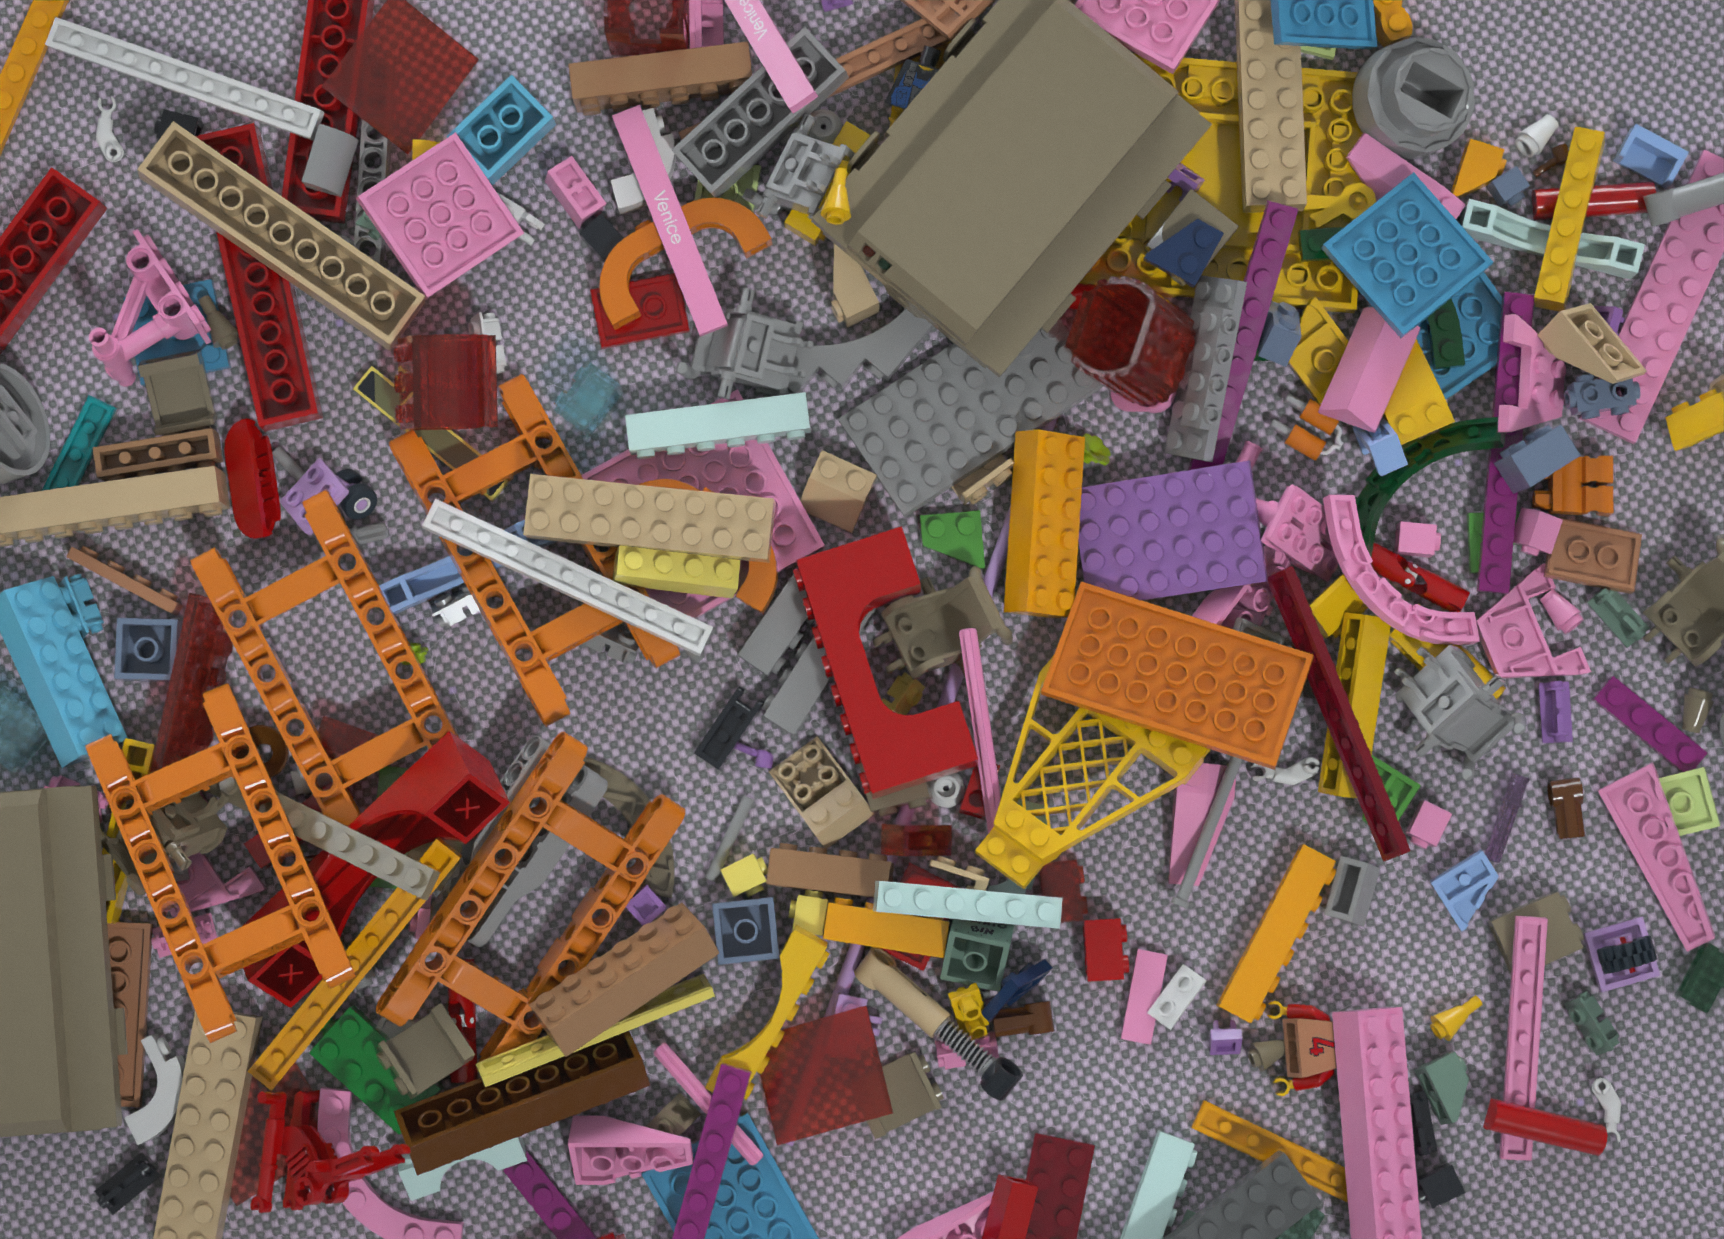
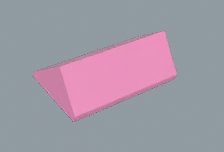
(1367, 372)

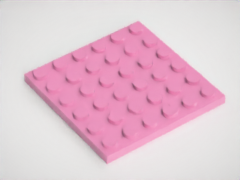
(726, 470)

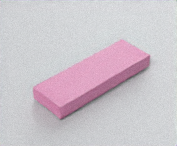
(1143, 993)

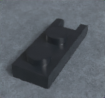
(728, 730)

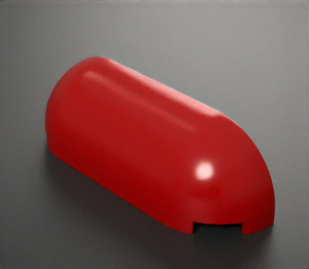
(252, 479)

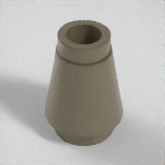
(1696, 709)

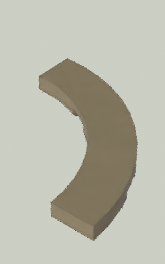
(631, 802)

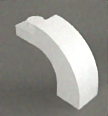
(627, 189)
(162, 1109)

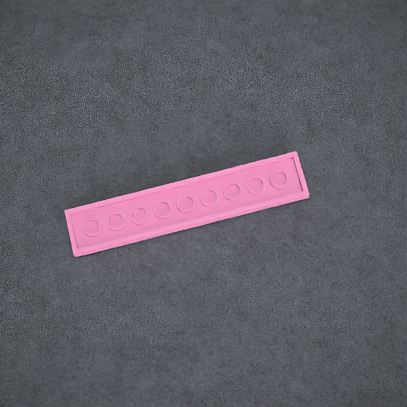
(1668, 302)

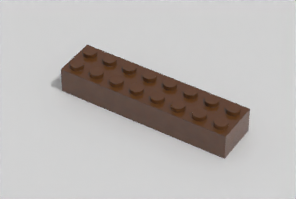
(480, 1116)

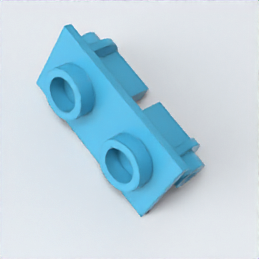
(75, 595)

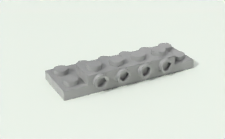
(1207, 369)

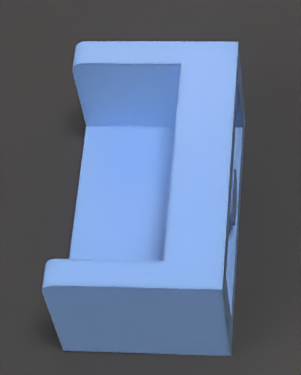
(1650, 156)
(1382, 446)

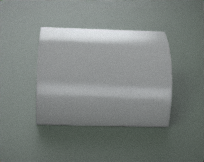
(329, 160)
(1352, 891)

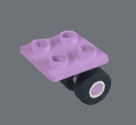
(354, 497)

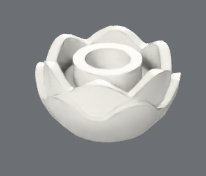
(832, 123)
(951, 797)

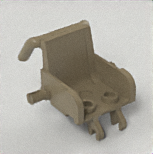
(1692, 609)
(930, 624)
(183, 830)

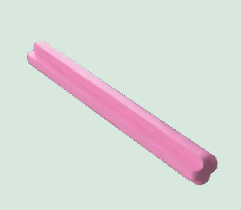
(703, 1098)

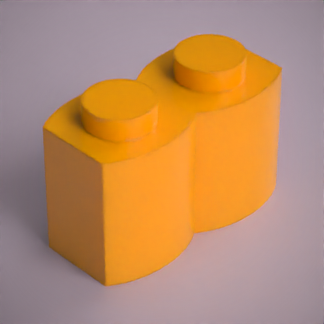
(1392, 22)

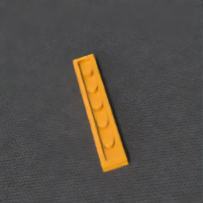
(1262, 1144)

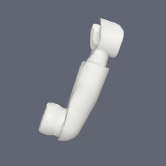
(104, 136)
(1292, 775)
(1610, 1102)

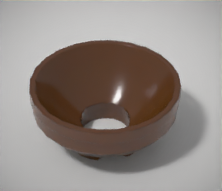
(268, 735)

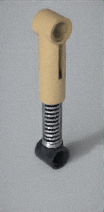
(880, 973)

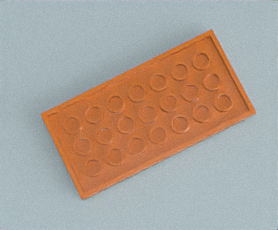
(1177, 675)

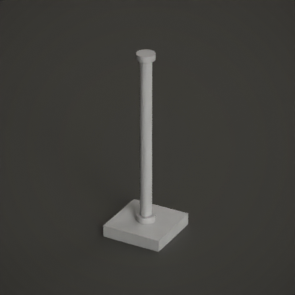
(1207, 833)

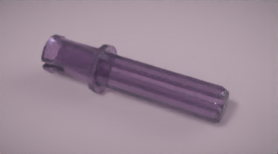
(1506, 817)

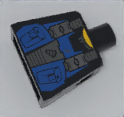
(913, 78)

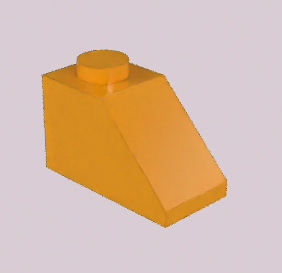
(1477, 167)

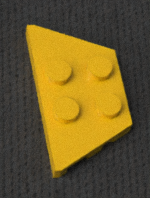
(1318, 349)

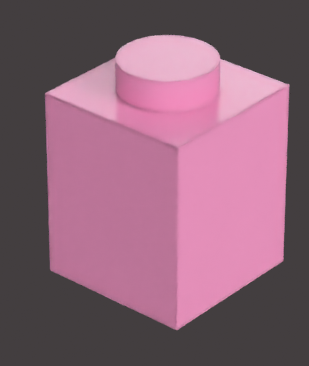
(1536, 531)
(1416, 539)
(1427, 825)

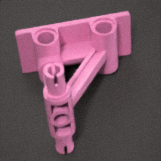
(175, 316)
(1295, 525)

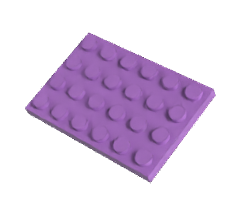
(1173, 533)

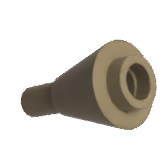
(222, 331)
(1265, 1053)

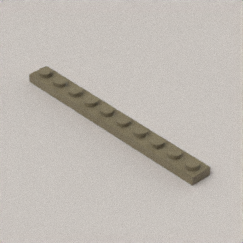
(344, 842)

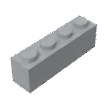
(777, 631)

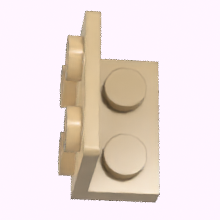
(975, 486)
(970, 873)

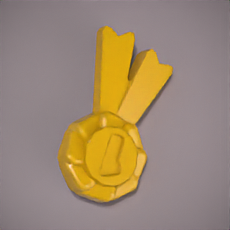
(1351, 203)

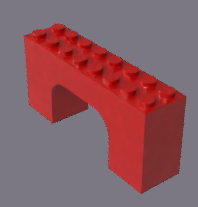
(890, 746)

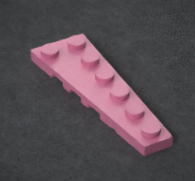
(1651, 833)

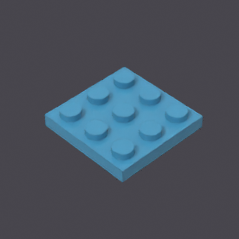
(214, 358)

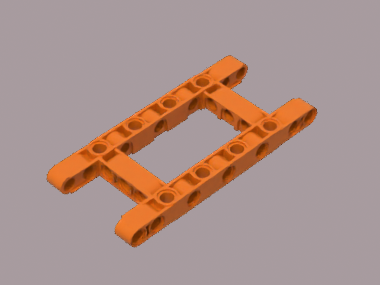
(481, 576)
(278, 694)
(487, 876)
(252, 940)

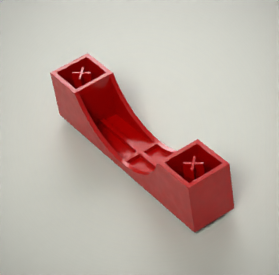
(443, 794)

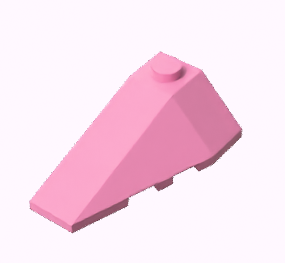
(1384, 170)
(1243, 601)
(1189, 815)
(613, 1148)
(961, 1223)

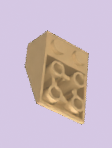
(821, 792)

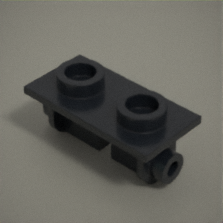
(1422, 1124)
(126, 1184)

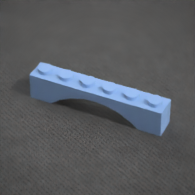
(436, 578)

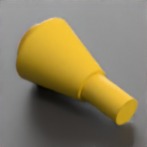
(836, 207)
(1450, 1021)

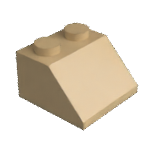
(837, 491)

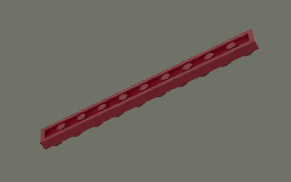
(1339, 715)

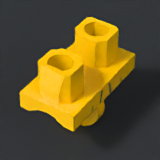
(967, 1011)

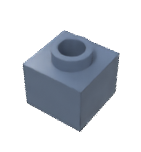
(1508, 187)

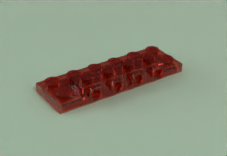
(196, 669)

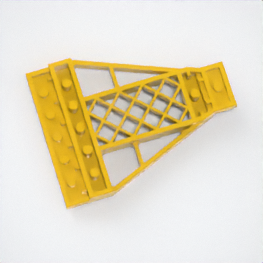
(1023, 843)

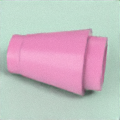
(1561, 611)

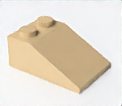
(852, 292)
(1589, 343)

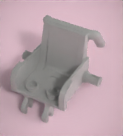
(800, 173)
(748, 351)
(1457, 706)

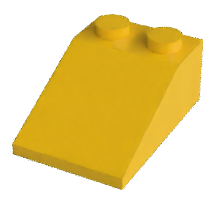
(1417, 400)

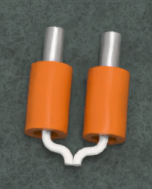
(1302, 439)

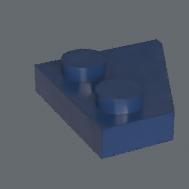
(1186, 252)
(1016, 986)

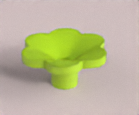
(1095, 450)

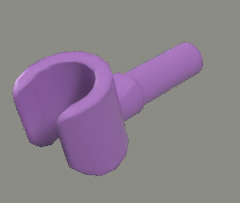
(763, 758)

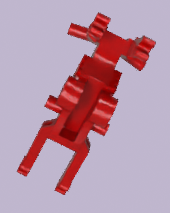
(310, 1158)

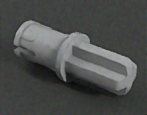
(369, 533)

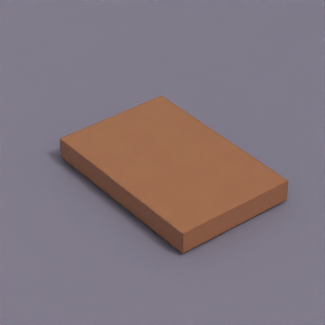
(1595, 556)

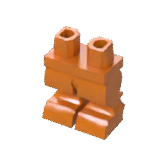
(1566, 492)

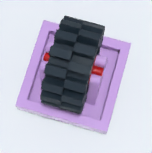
(1621, 954)

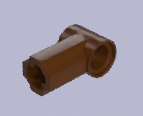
(1566, 800)
(1030, 1019)

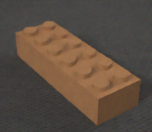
(659, 78)
(624, 978)

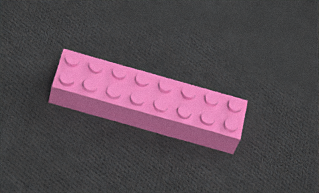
(1376, 1124)

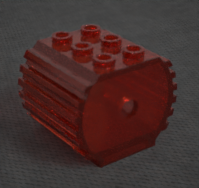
(1131, 340)
(446, 382)

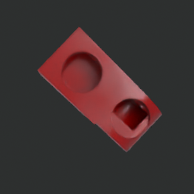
(973, 799)

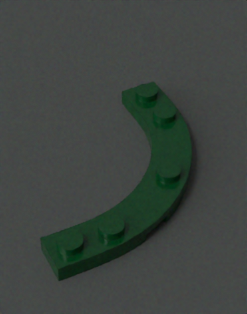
(1442, 324)
(1419, 453)

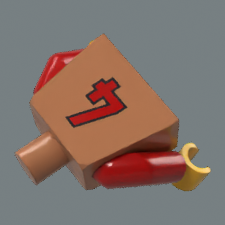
(1307, 1046)

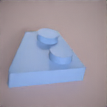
(1465, 887)

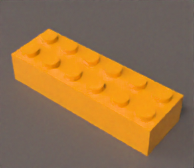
(1044, 523)

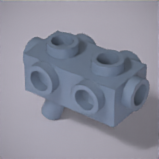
(1591, 396)

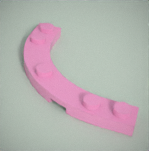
(1378, 593)
(363, 1200)

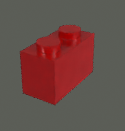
(1104, 949)

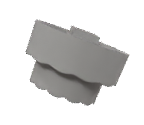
(1413, 97)
(22, 427)

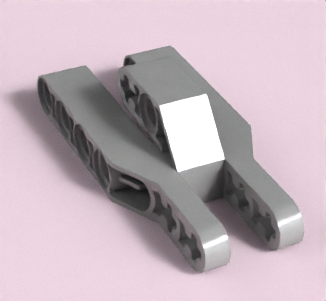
(543, 852)

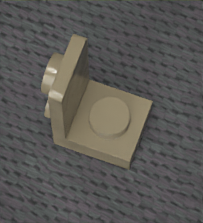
(675, 1116)

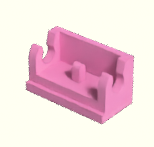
(706, 23)
(574, 191)

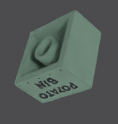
(977, 953)

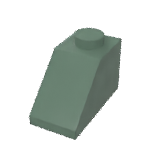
(1444, 1085)

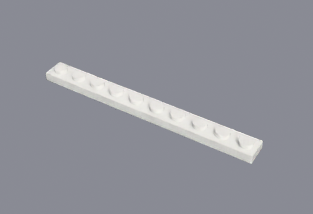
(184, 78)
(567, 577)

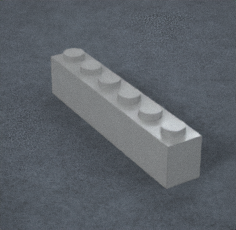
(800, 687)

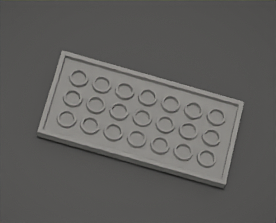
(960, 416)

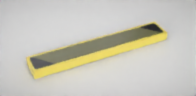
(442, 443)

